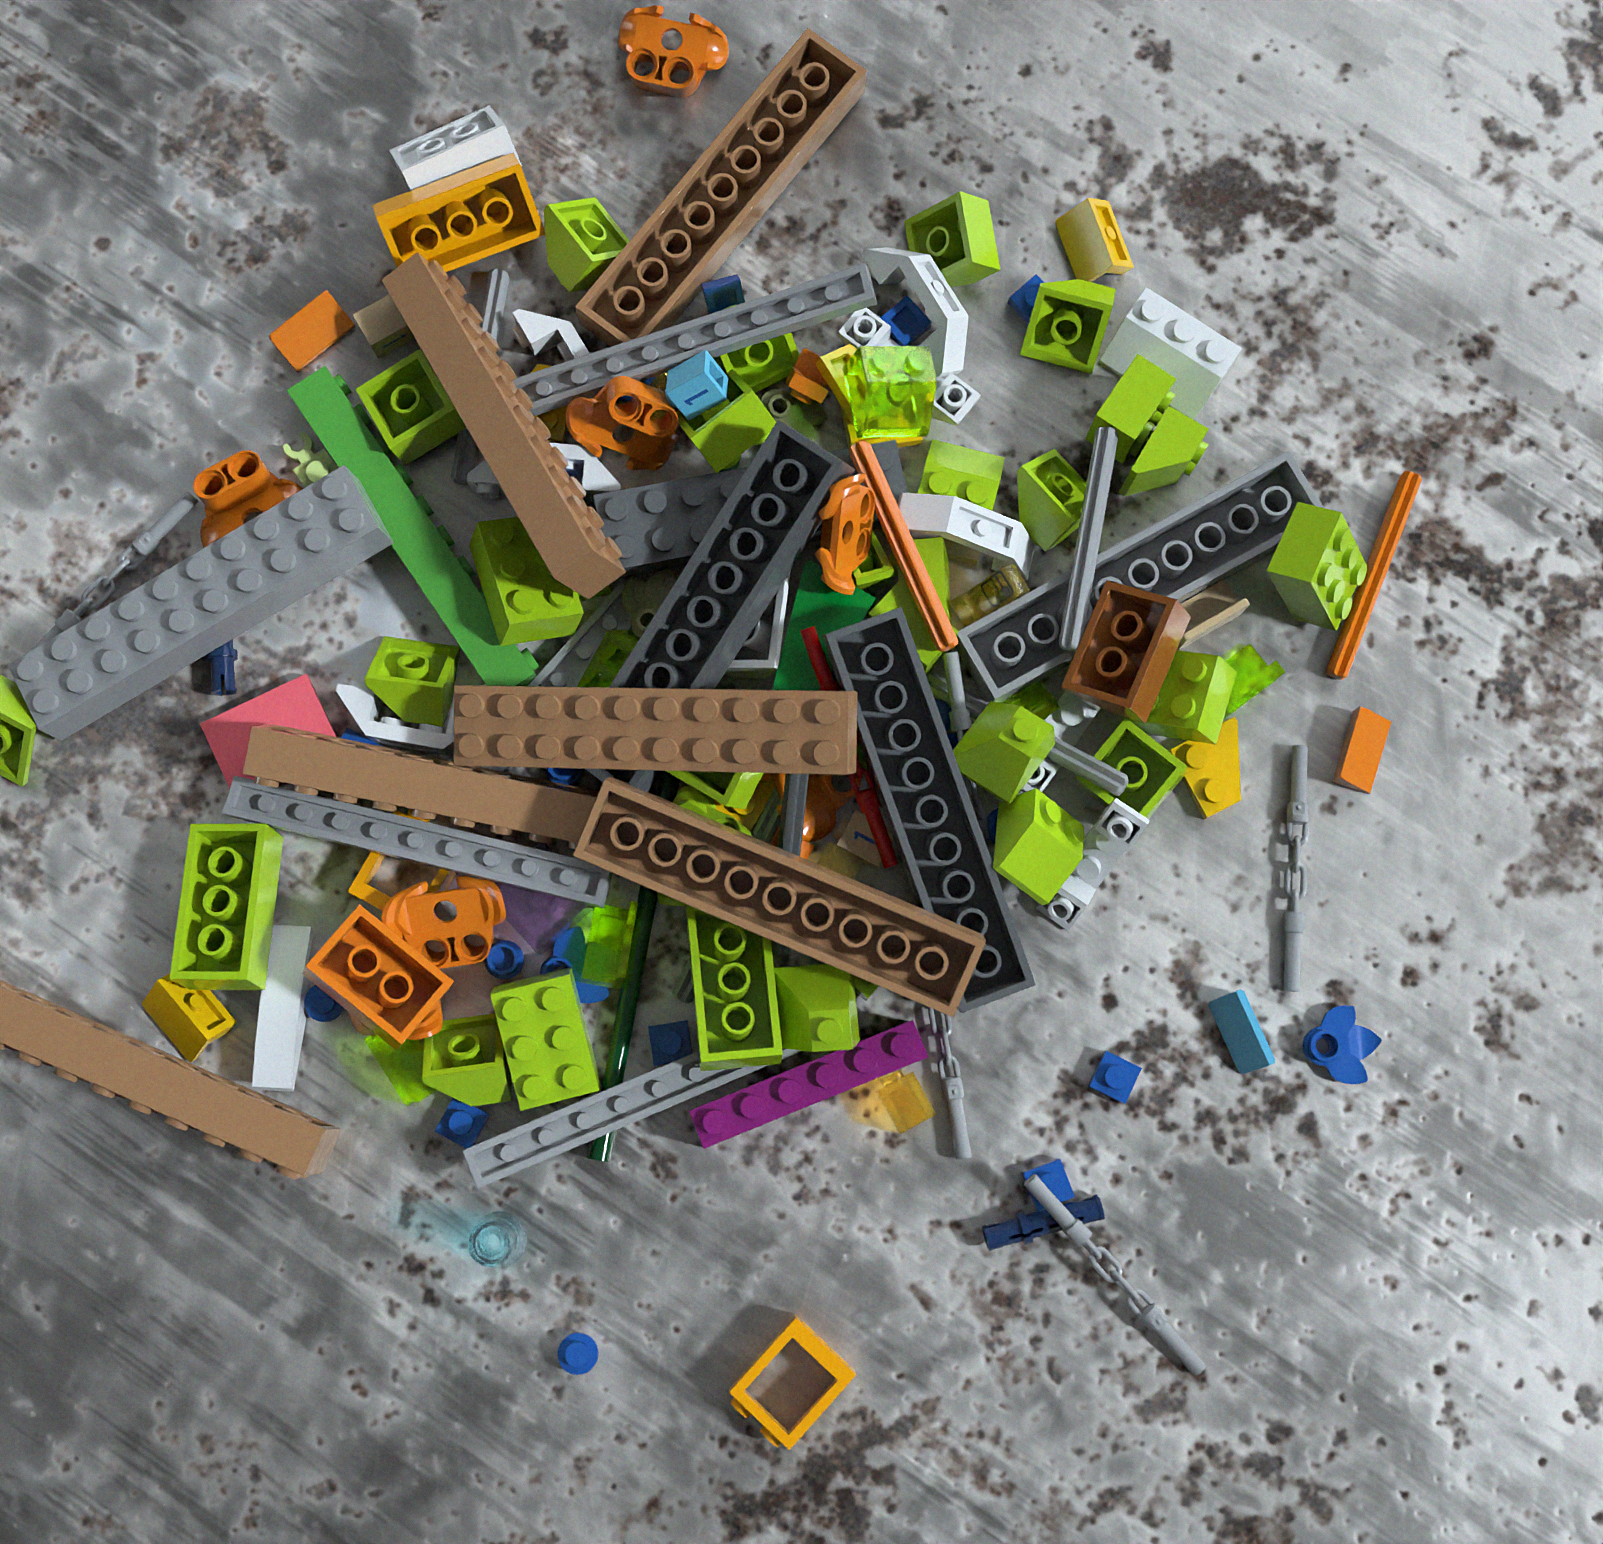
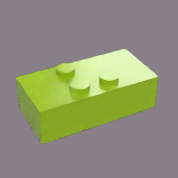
(227, 907)
(732, 994)

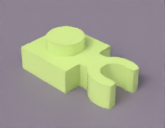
(312, 465)

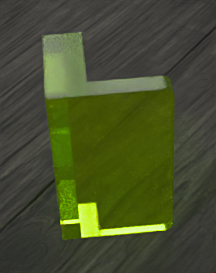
(1251, 677)
(609, 945)
(402, 1068)

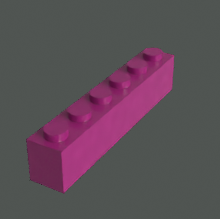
(808, 1084)

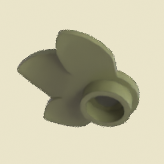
(796, 413)
(644, 598)

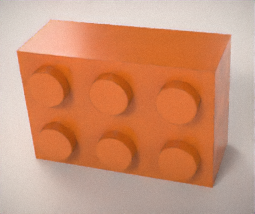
(377, 977)

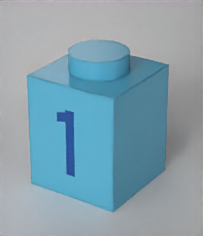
(696, 385)

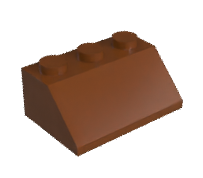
(1126, 650)

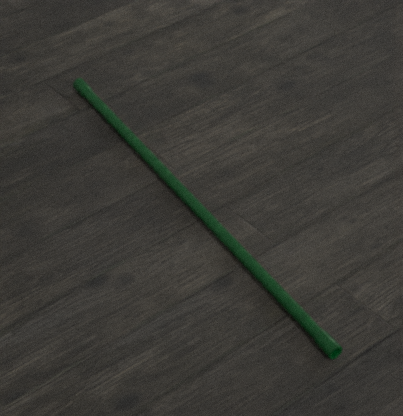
(601, 1147)

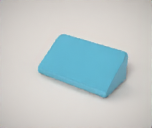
(1241, 1032)

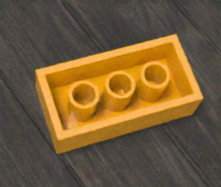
(462, 215)

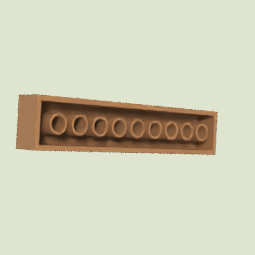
(724, 193)
(504, 427)
(656, 729)
(418, 782)
(780, 896)
(163, 1084)

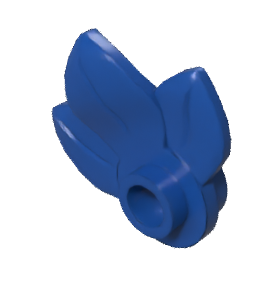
(570, 952)
(1345, 1043)

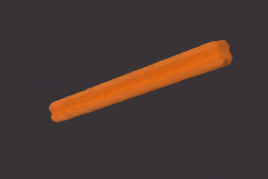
(904, 548)
(1377, 568)

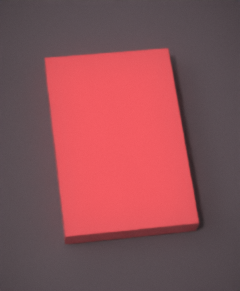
(287, 705)

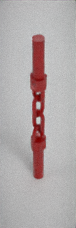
(866, 798)

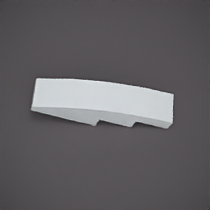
(282, 1010)

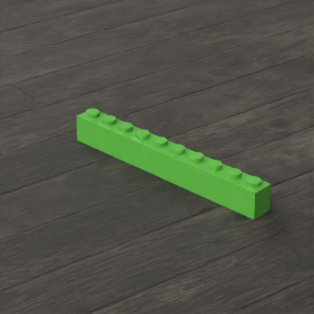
(415, 538)

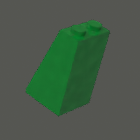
(825, 609)

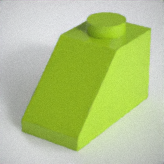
(875, 570)

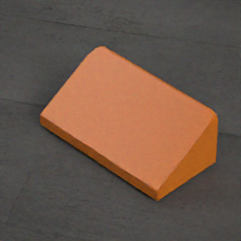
(311, 331)
(1362, 750)

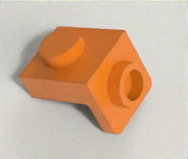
(806, 378)

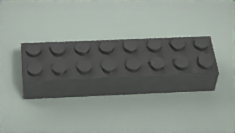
(666, 521)

